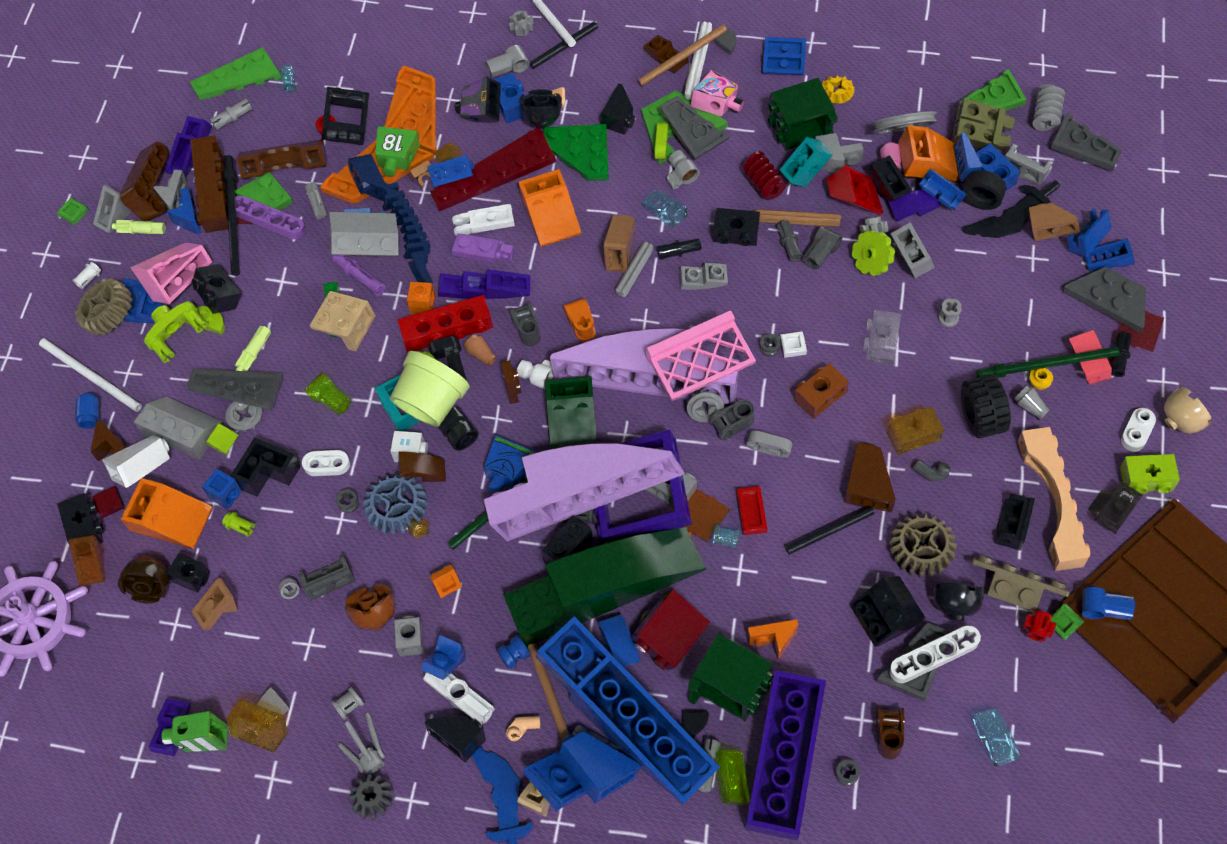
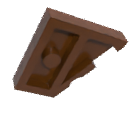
(512, 381)

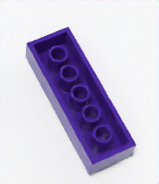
(786, 755)

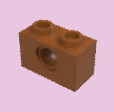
(816, 401)

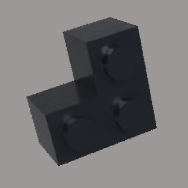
(264, 462)

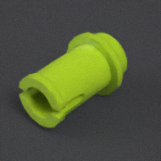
(234, 522)

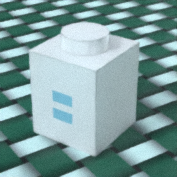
(407, 442)

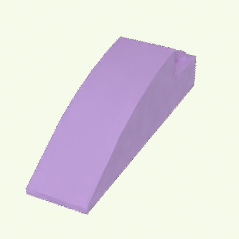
(622, 365)
(575, 481)

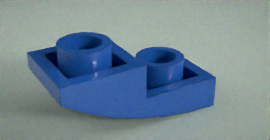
(617, 638)

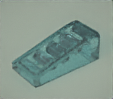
(671, 220)

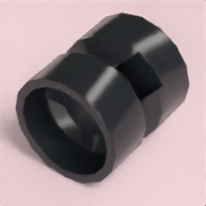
(458, 429)

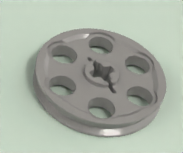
(900, 122)

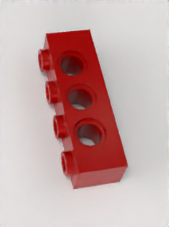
(451, 314)

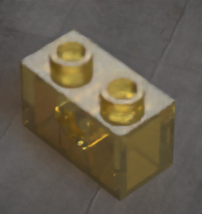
(914, 430)
(257, 725)

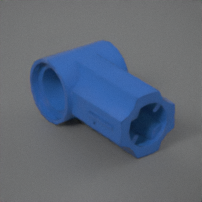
(1099, 604)

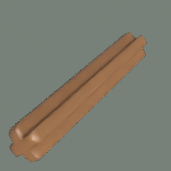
(800, 218)

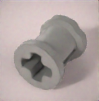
(952, 315)
(347, 703)

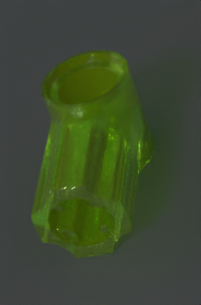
(324, 391)

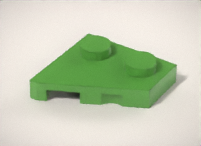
(266, 191)

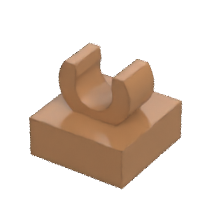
(419, 172)

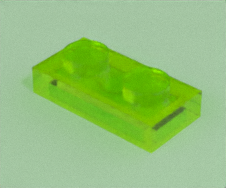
(732, 777)

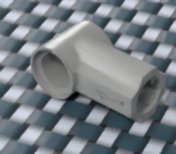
(513, 59)

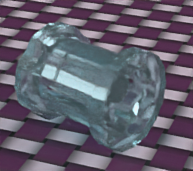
(726, 537)

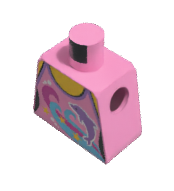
(716, 95)

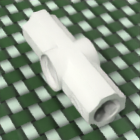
(469, 703)

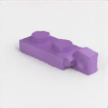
(481, 248)

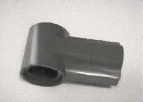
(823, 244)

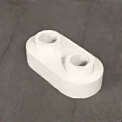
(1138, 427)
(327, 462)

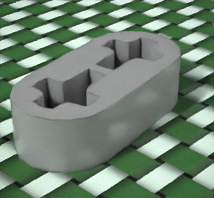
(769, 444)

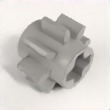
(521, 23)
(874, 223)

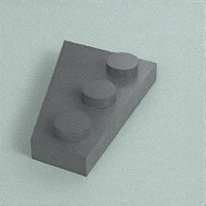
(1082, 144)
(918, 686)

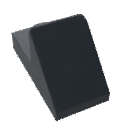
(890, 178)

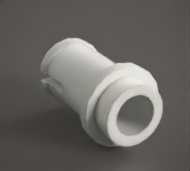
(87, 275)

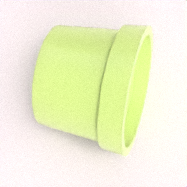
(427, 388)

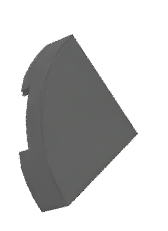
(727, 41)

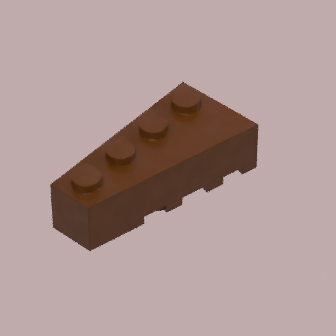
(209, 183)

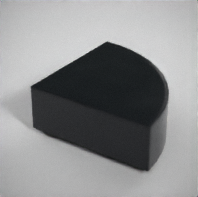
(694, 722)

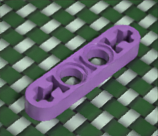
(269, 214)

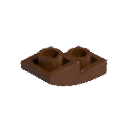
(662, 50)
(421, 465)

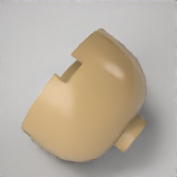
(1185, 412)

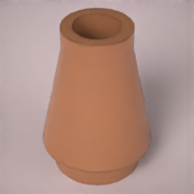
(479, 349)

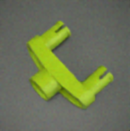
(167, 323)

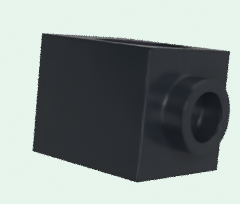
(182, 566)

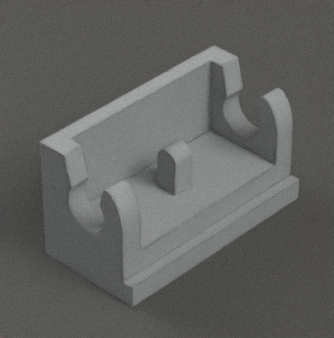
(1029, 168)

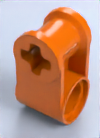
(581, 319)

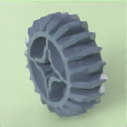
(392, 492)

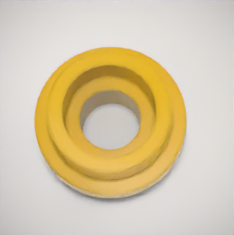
(1039, 383)

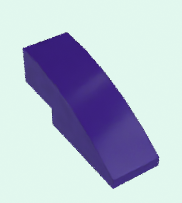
(181, 153)

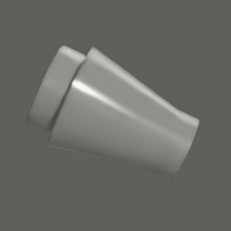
(1031, 402)

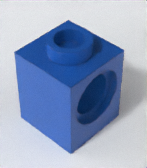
(222, 489)

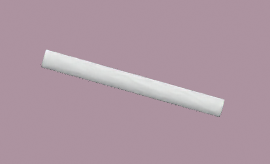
(554, 22)

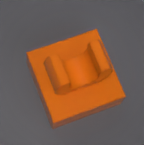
(445, 581)

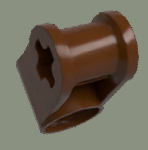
(890, 727)

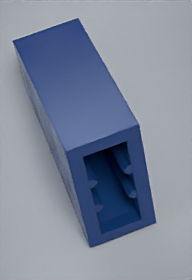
(596, 765)

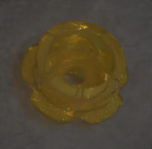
(419, 530)

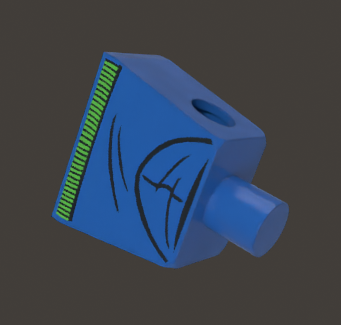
(505, 464)

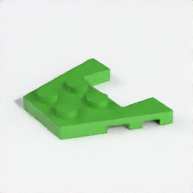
(652, 116)

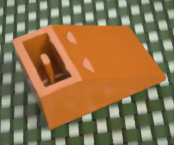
(926, 150)
(549, 207)
(166, 514)

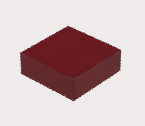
(108, 502)

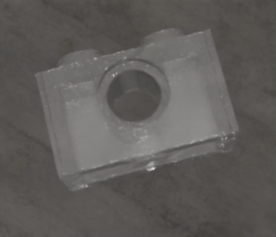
(882, 348)

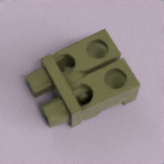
(982, 124)

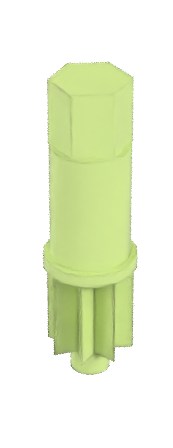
(139, 227)
(250, 353)

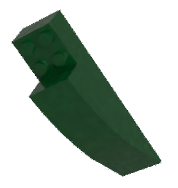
(602, 581)

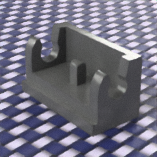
(327, 579)

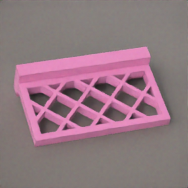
(696, 336)

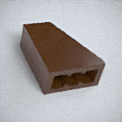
(870, 480)

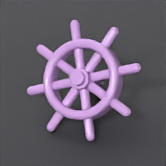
(29, 617)

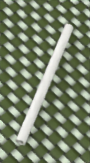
(89, 374)

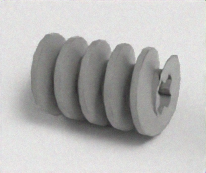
(1048, 107)

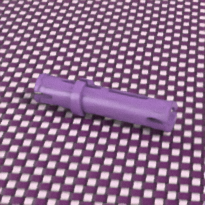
(353, 268)

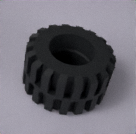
(985, 406)

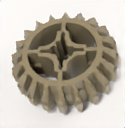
(103, 306)
(911, 531)

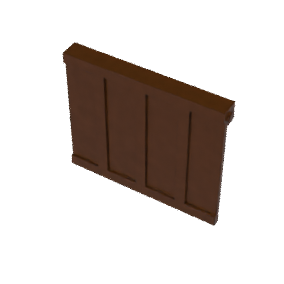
(1180, 614)

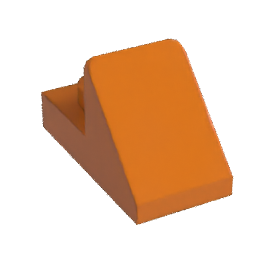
(780, 633)

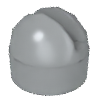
(285, 593)

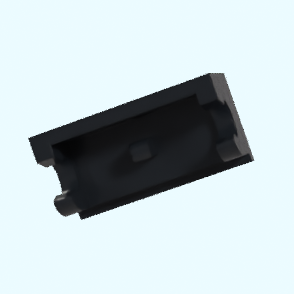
(1014, 521)

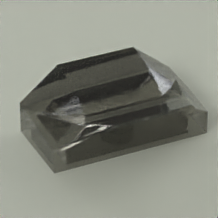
(1115, 506)

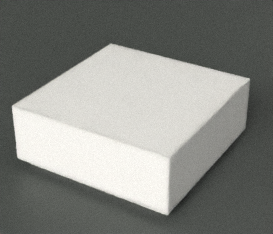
(793, 344)

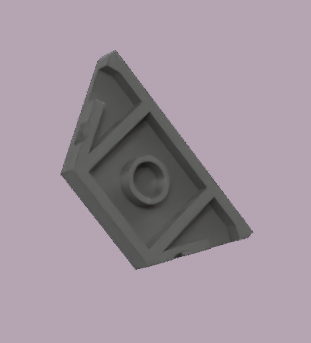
(1112, 296)

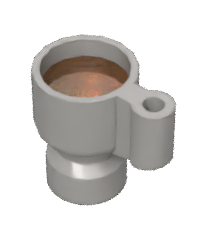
(684, 172)

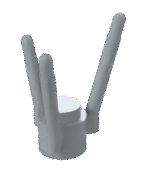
(370, 759)

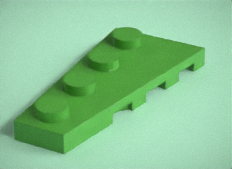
(249, 69)

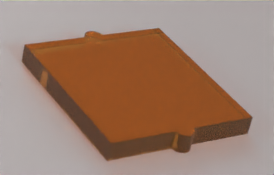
(705, 515)

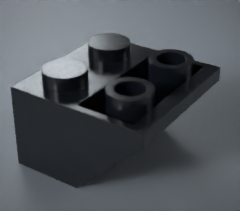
(887, 610)

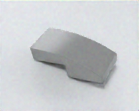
(710, 276)

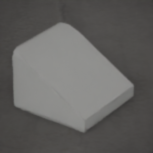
(273, 702)

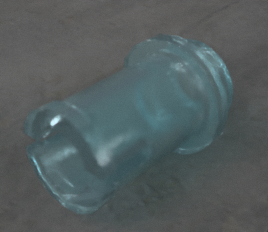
(287, 74)

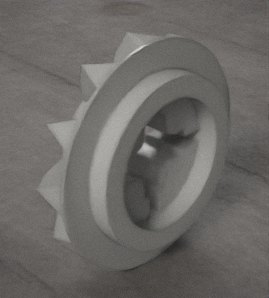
(695, 407)
(234, 419)

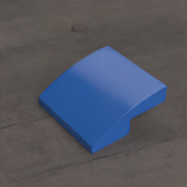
(784, 56)
(141, 304)

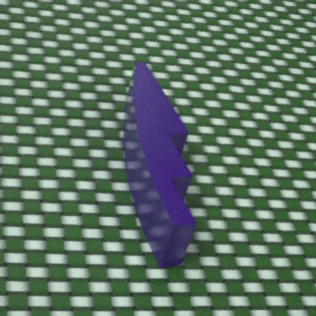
(491, 285)

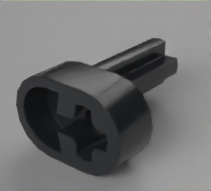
(449, 348)

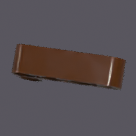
(137, 190)

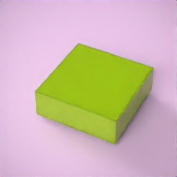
(222, 439)

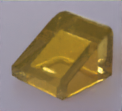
(448, 152)

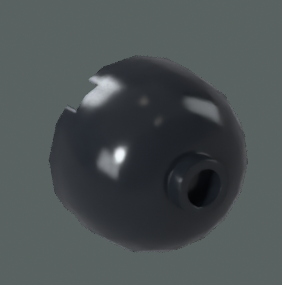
(541, 107)
(958, 599)

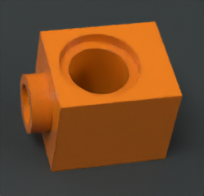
(420, 297)

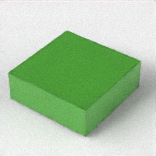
(72, 211)
(1066, 621)

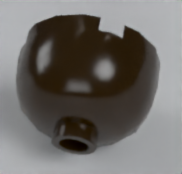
(144, 580)

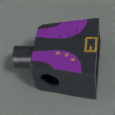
(480, 101)

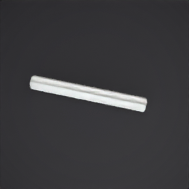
(697, 62)

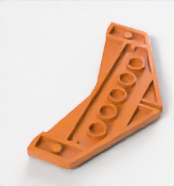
(410, 109)

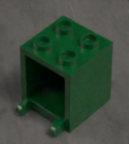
(801, 113)
(731, 678)

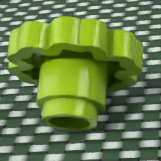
(873, 252)

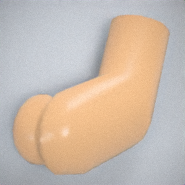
(521, 725)

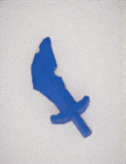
(504, 795)

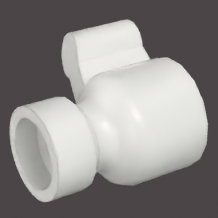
(537, 373)

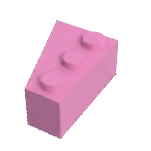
(171, 271)

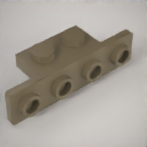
(1016, 587)

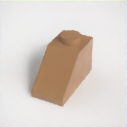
(1052, 221)

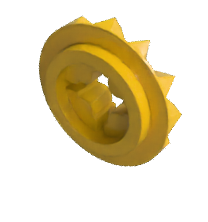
(841, 95)

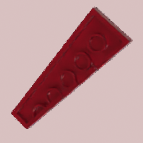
(507, 164)

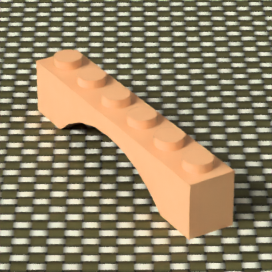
(1040, 453)

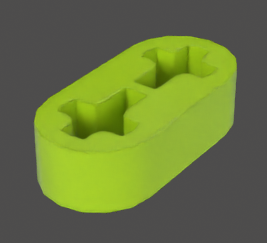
(661, 141)

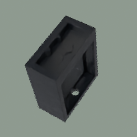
(344, 131)

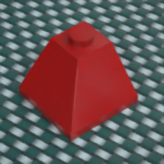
(854, 189)

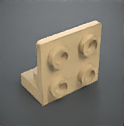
(344, 318)

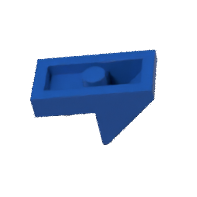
(186, 214)
(445, 659)

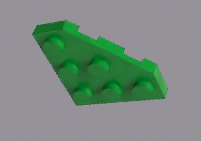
(581, 148)

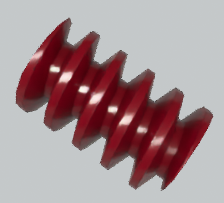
(764, 176)

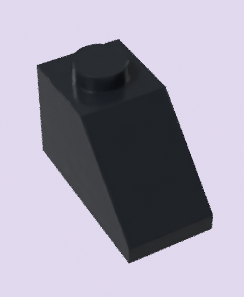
(618, 111)
(457, 734)

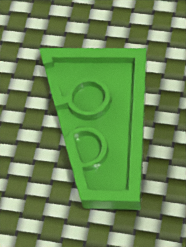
(1000, 93)

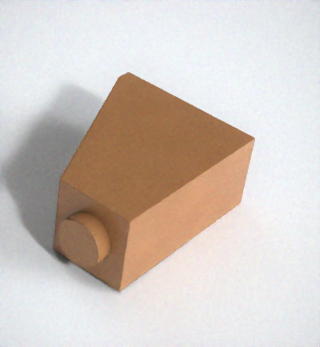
(619, 243)

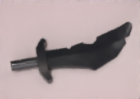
(1014, 217)

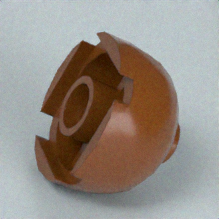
(371, 608)

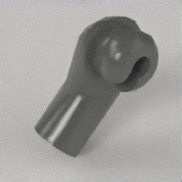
(934, 473)

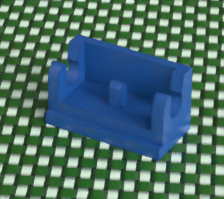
(1091, 234)

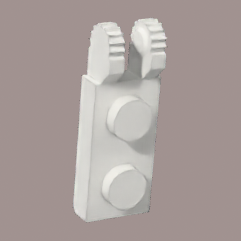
(484, 219)

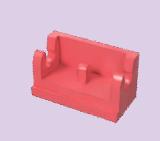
(1094, 370)

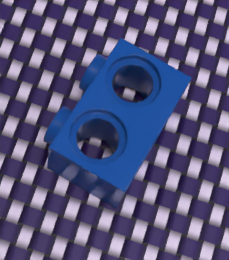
(995, 162)

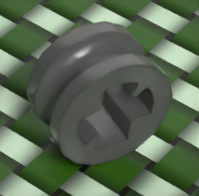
(770, 351)
(347, 493)
(842, 766)

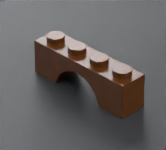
(265, 160)

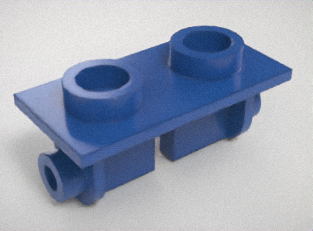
(450, 170)
(936, 184)

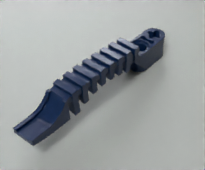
(369, 181)

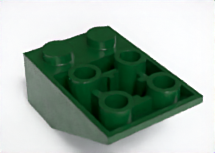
(571, 412)

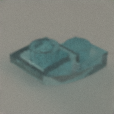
(997, 736)

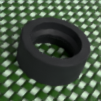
(986, 180)

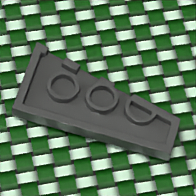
(245, 387)

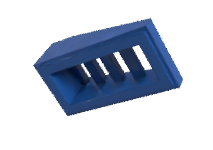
(966, 157)
(1107, 249)

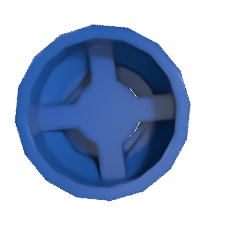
(511, 653)

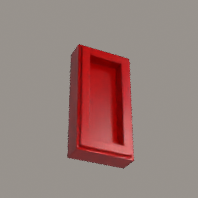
(751, 510)

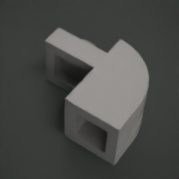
(841, 155)

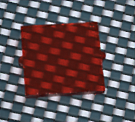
(1149, 335)

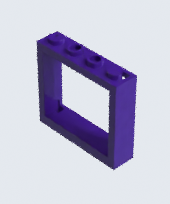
(669, 521)

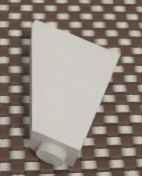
(137, 460)

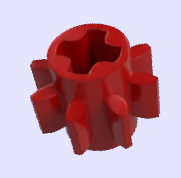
(1039, 625)

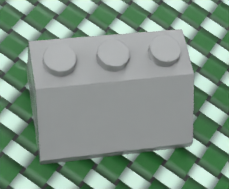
(363, 234)
(178, 425)

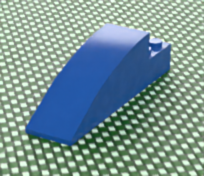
(625, 711)

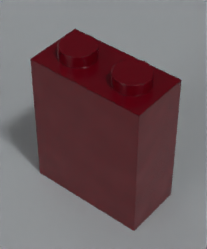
(669, 630)

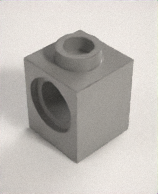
(414, 644)

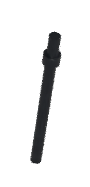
(229, 178)

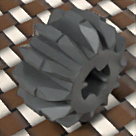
(371, 807)

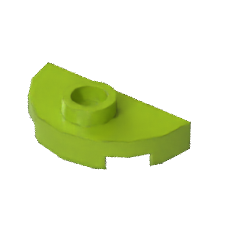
(214, 321)

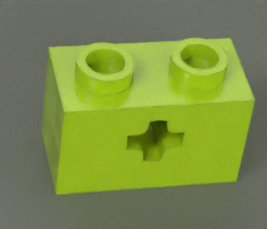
(1150, 473)

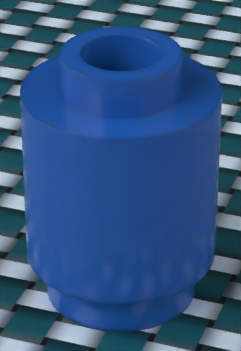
(86, 410)

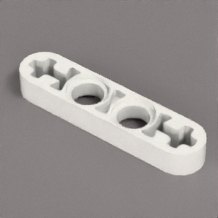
(932, 650)

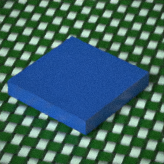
(554, 781)

